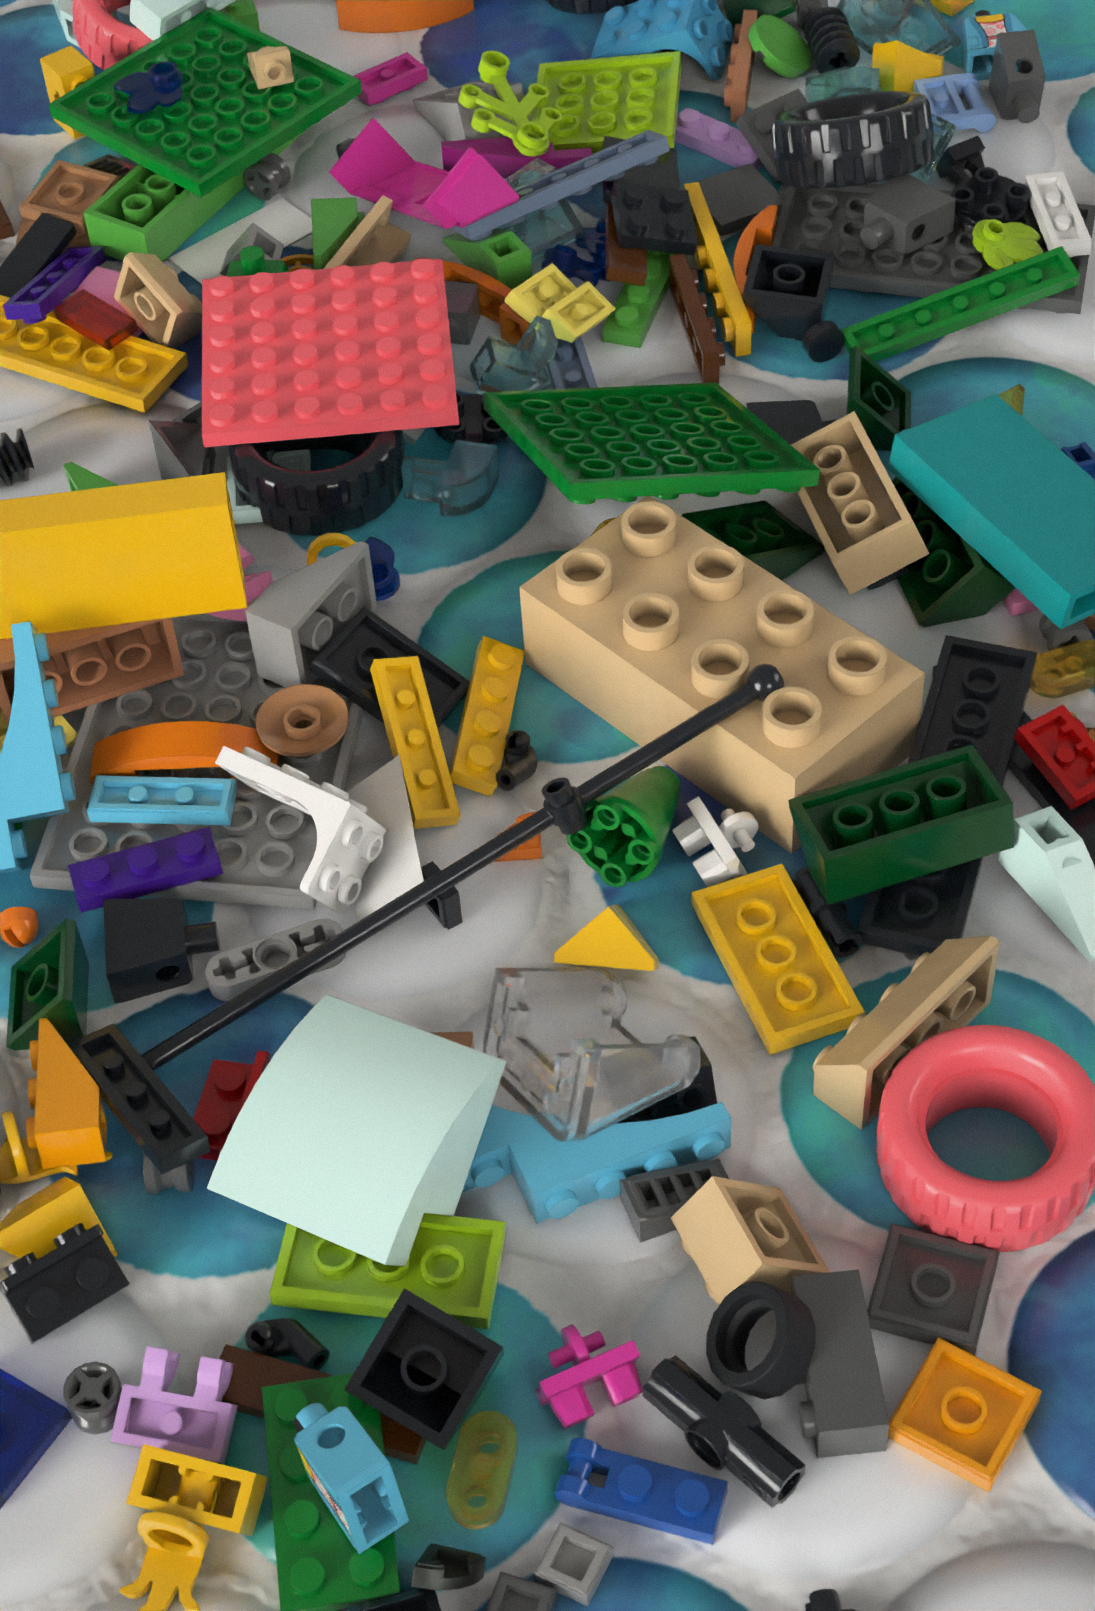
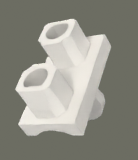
(701, 830)

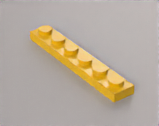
(719, 276)

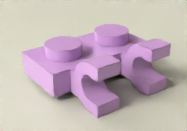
(177, 1422)

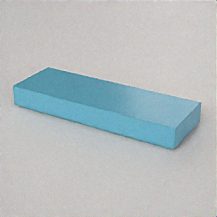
(162, 800)

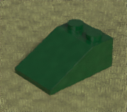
(760, 535)

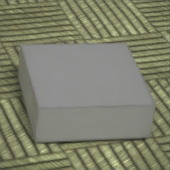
(574, 1564)

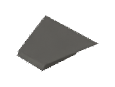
(181, 449)

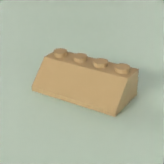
(940, 994)

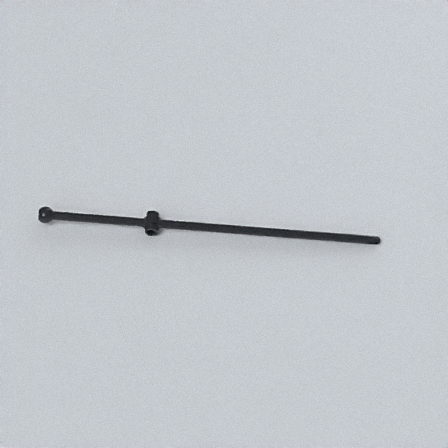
(562, 806)

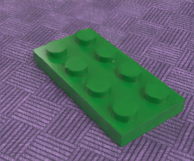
(313, 1554)

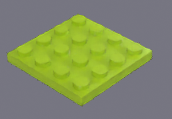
(612, 98)

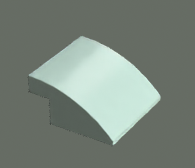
(359, 1129)

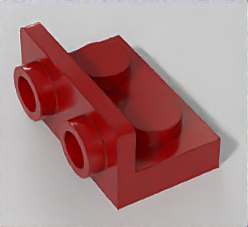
(1062, 753)
(224, 1097)

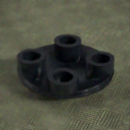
(990, 197)
(474, 423)

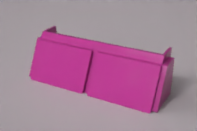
(380, 166)

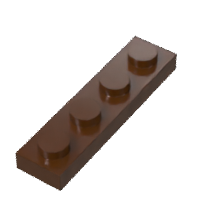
(693, 314)

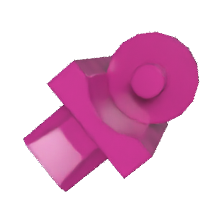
(613, 1368)

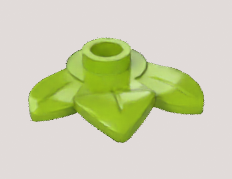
(1005, 242)

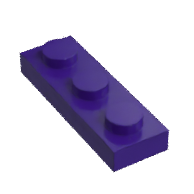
(145, 869)

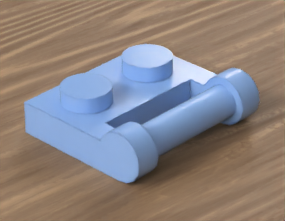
(946, 103)

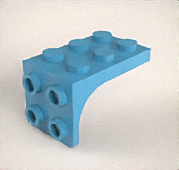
(678, 25)

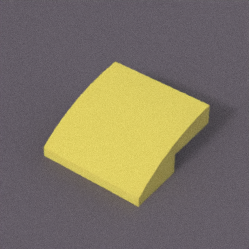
(556, 298)

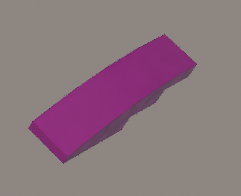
(505, 156)

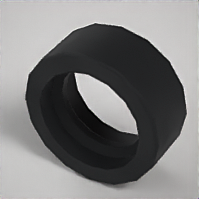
(790, 1350)

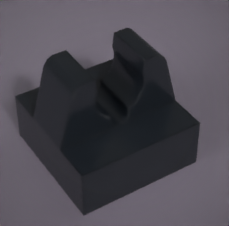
(959, 157)

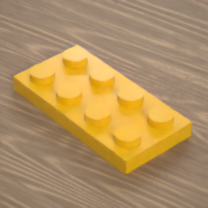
(776, 958)

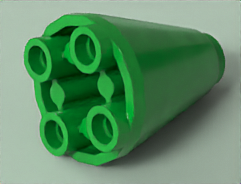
(629, 826)

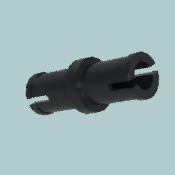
(829, 918)

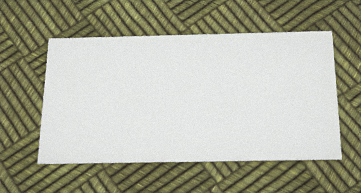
(207, 256)
(398, 864)

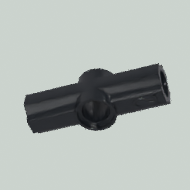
(724, 1430)

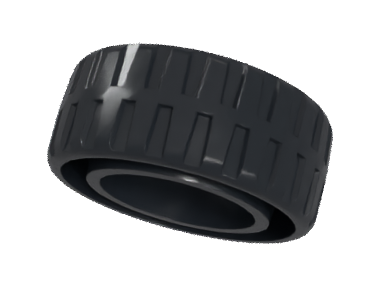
(853, 139)
(325, 498)

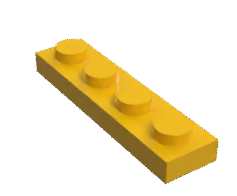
(486, 716)
(416, 739)

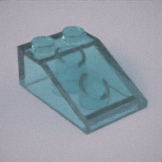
(907, 21)

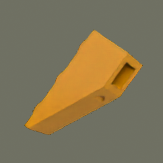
(67, 1104)

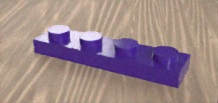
(53, 284)

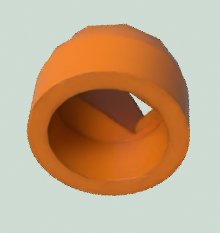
(18, 926)

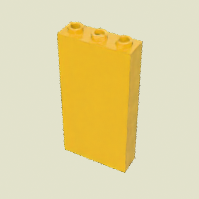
(119, 555)

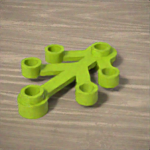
(527, 136)

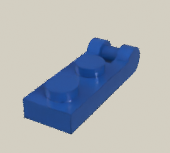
(642, 1492)

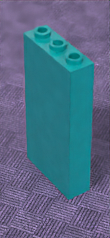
(1009, 500)

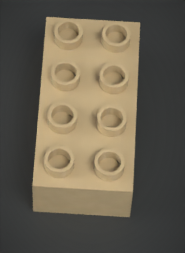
(669, 620)

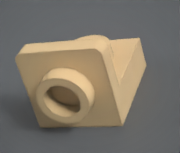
(271, 66)

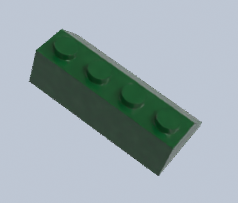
(953, 577)
(902, 823)

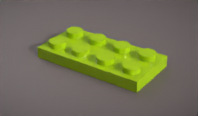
(449, 1266)

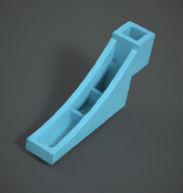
(30, 756)
(569, 1174)

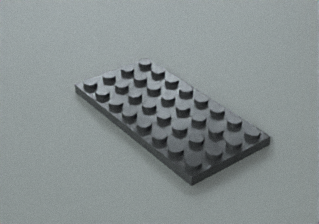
(832, 223)

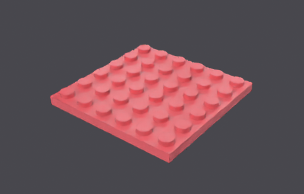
(326, 353)

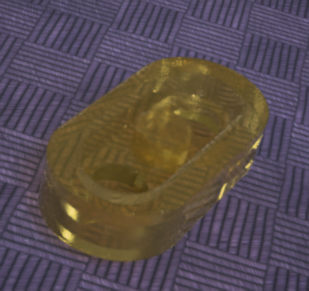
(1065, 670)
(482, 1473)

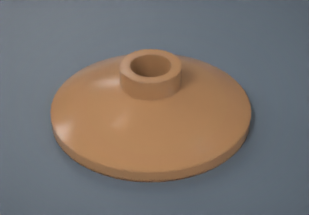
(302, 720)

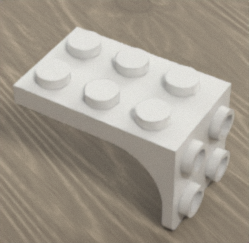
(344, 832)

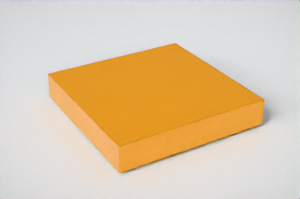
(963, 1414)

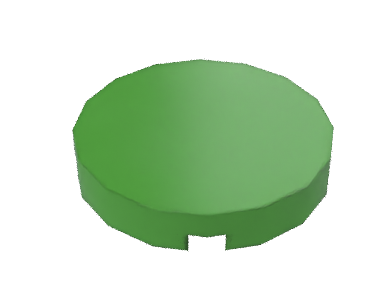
(781, 45)

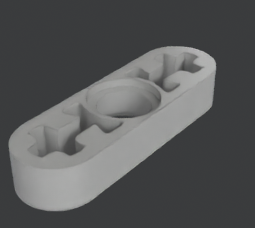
(287, 942)

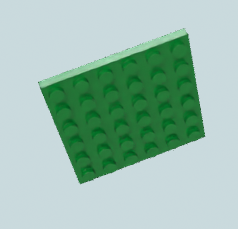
(222, 115)
(648, 442)

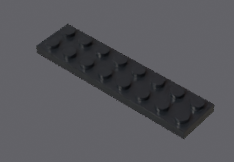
(973, 701)

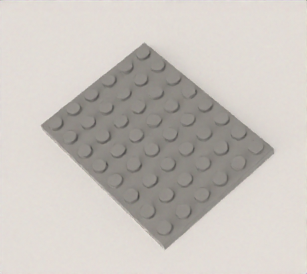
(267, 841)

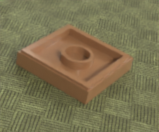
(67, 193)

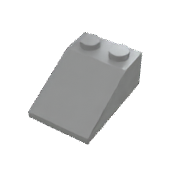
(452, 118)
(306, 612)

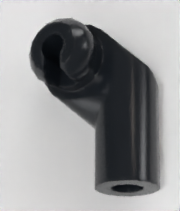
(519, 759)
(286, 1338)

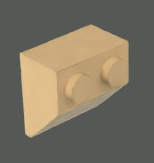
(157, 300)
(744, 1236)

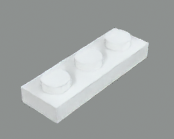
(1058, 213)

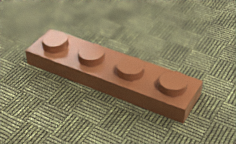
(741, 67)

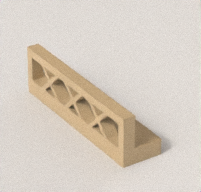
(373, 240)

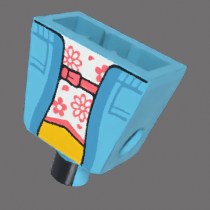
(980, 39)
(349, 1474)

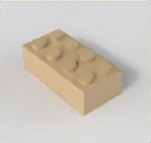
(857, 506)

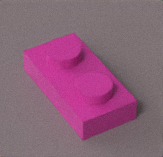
(391, 78)

